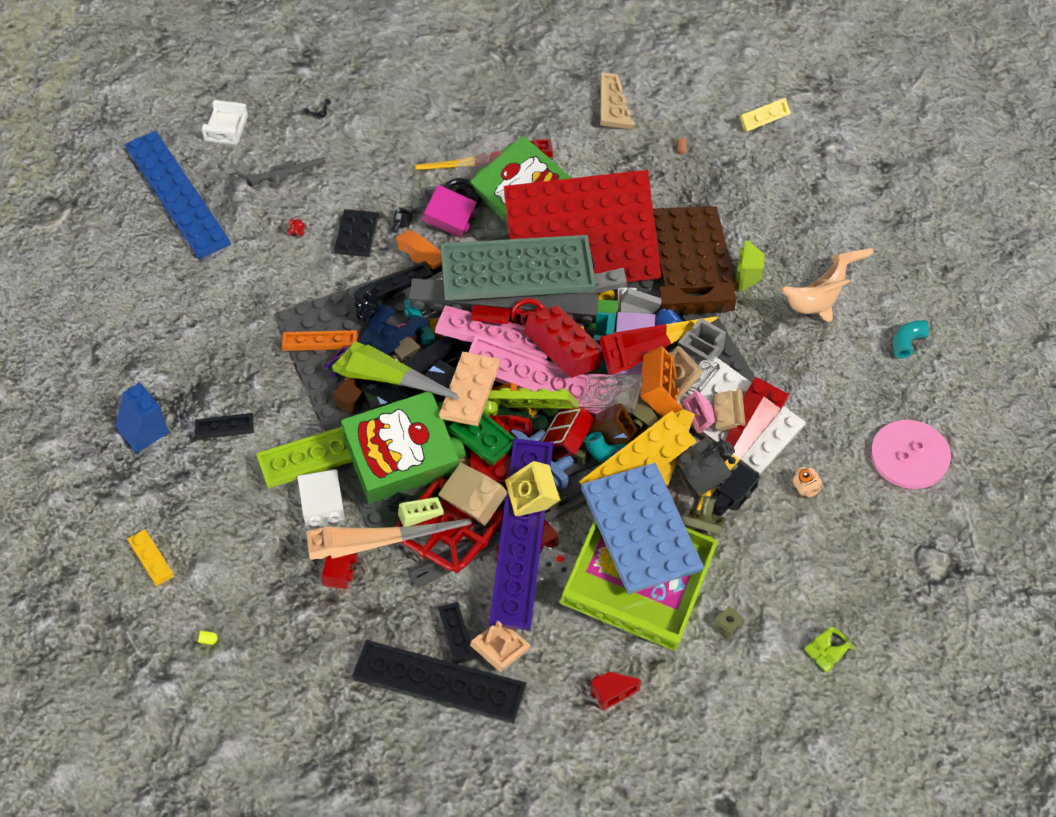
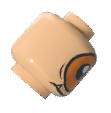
(807, 481)

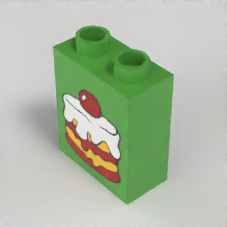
(517, 164)
(401, 446)

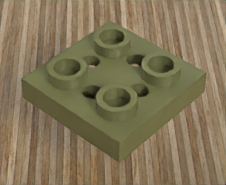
(704, 518)

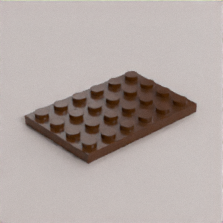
(692, 248)

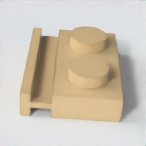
(729, 409)

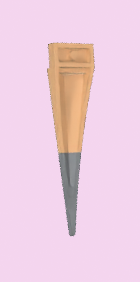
(345, 541)

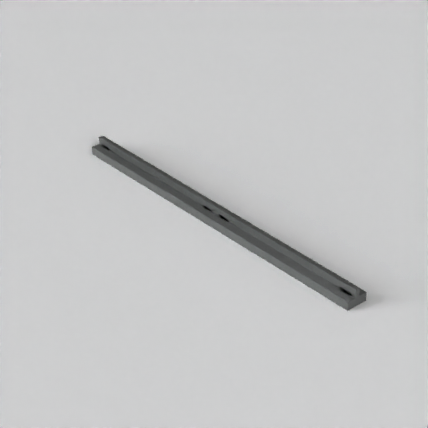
(574, 498)

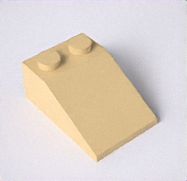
(473, 493)

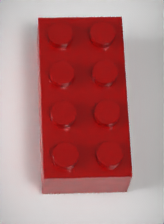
(564, 341)
(500, 470)

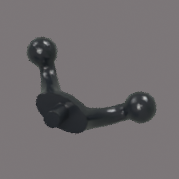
(321, 114)
(719, 445)

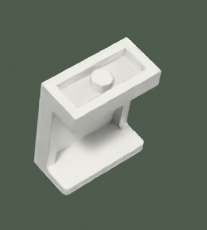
(225, 122)
(321, 498)

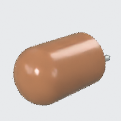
(681, 146)

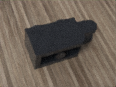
(735, 489)

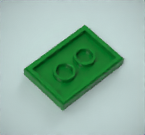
(486, 439)

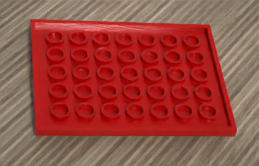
(608, 208)

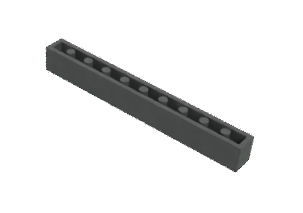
(431, 295)

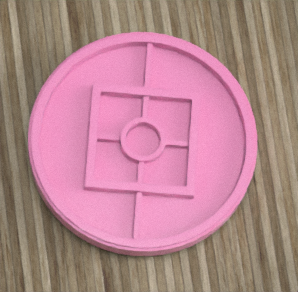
(910, 454)

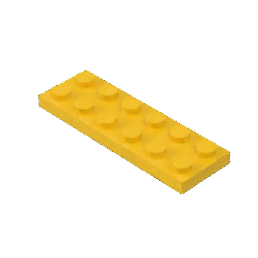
(656, 445)

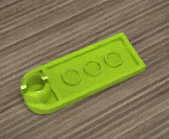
(529, 399)

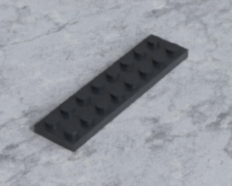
(439, 681)

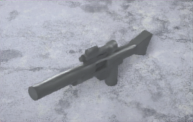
(282, 171)

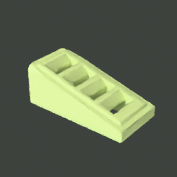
(407, 511)

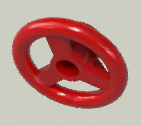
(516, 310)

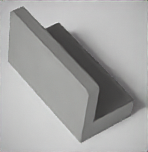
(638, 302)

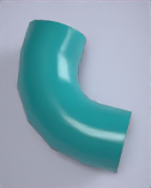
(906, 334)
(599, 449)

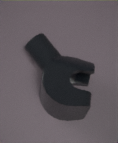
(401, 217)

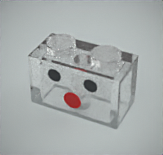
(555, 566)

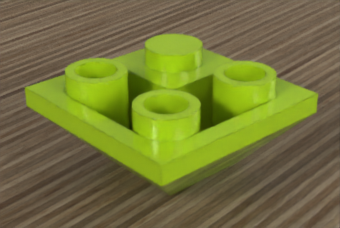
(749, 266)

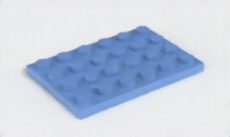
(642, 528)

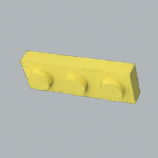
(764, 114)

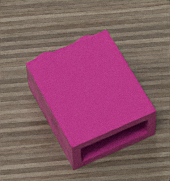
(450, 211)

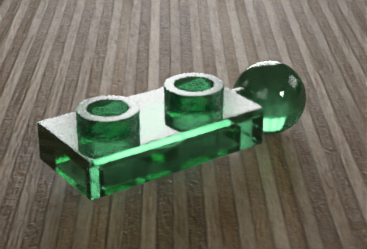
(539, 422)

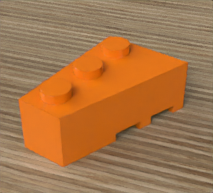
(658, 382)

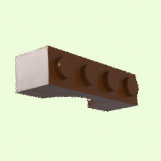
(719, 299)

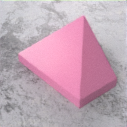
(702, 409)

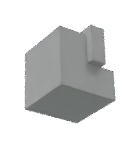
(704, 340)

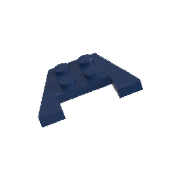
(386, 336)

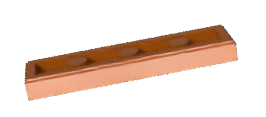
(318, 340)

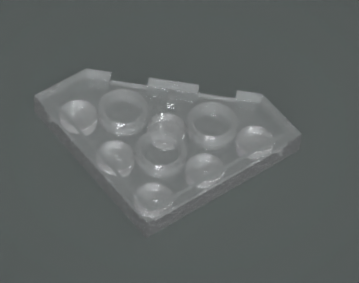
(482, 156)

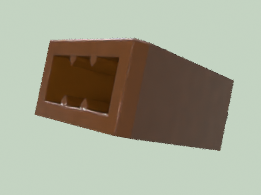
(614, 425)

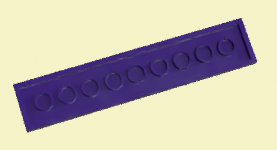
(519, 548)

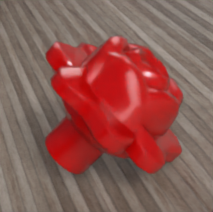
(296, 227)

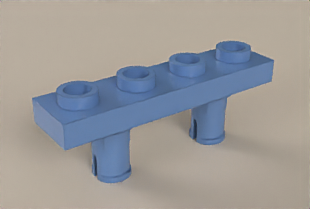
(557, 467)

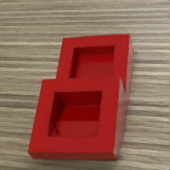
(521, 424)

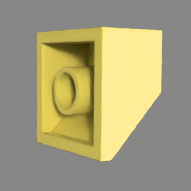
(532, 489)

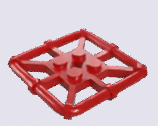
(452, 536)

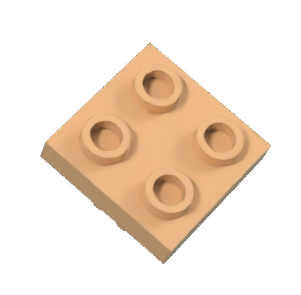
(500, 646)

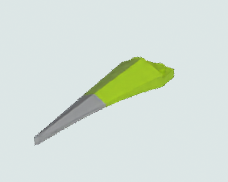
(371, 364)

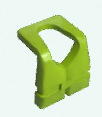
(824, 652)

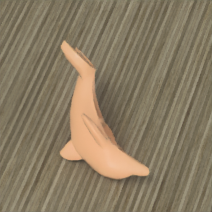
(825, 291)

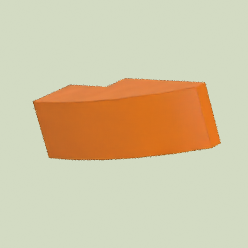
(419, 249)

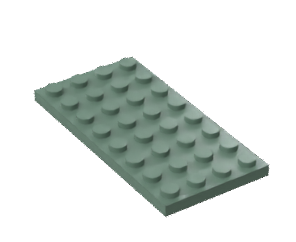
(517, 267)

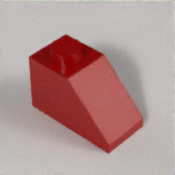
(613, 688)

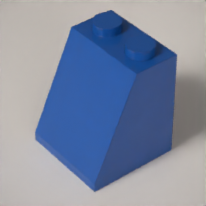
(140, 418)

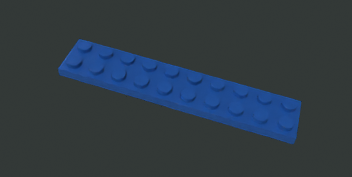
(178, 195)

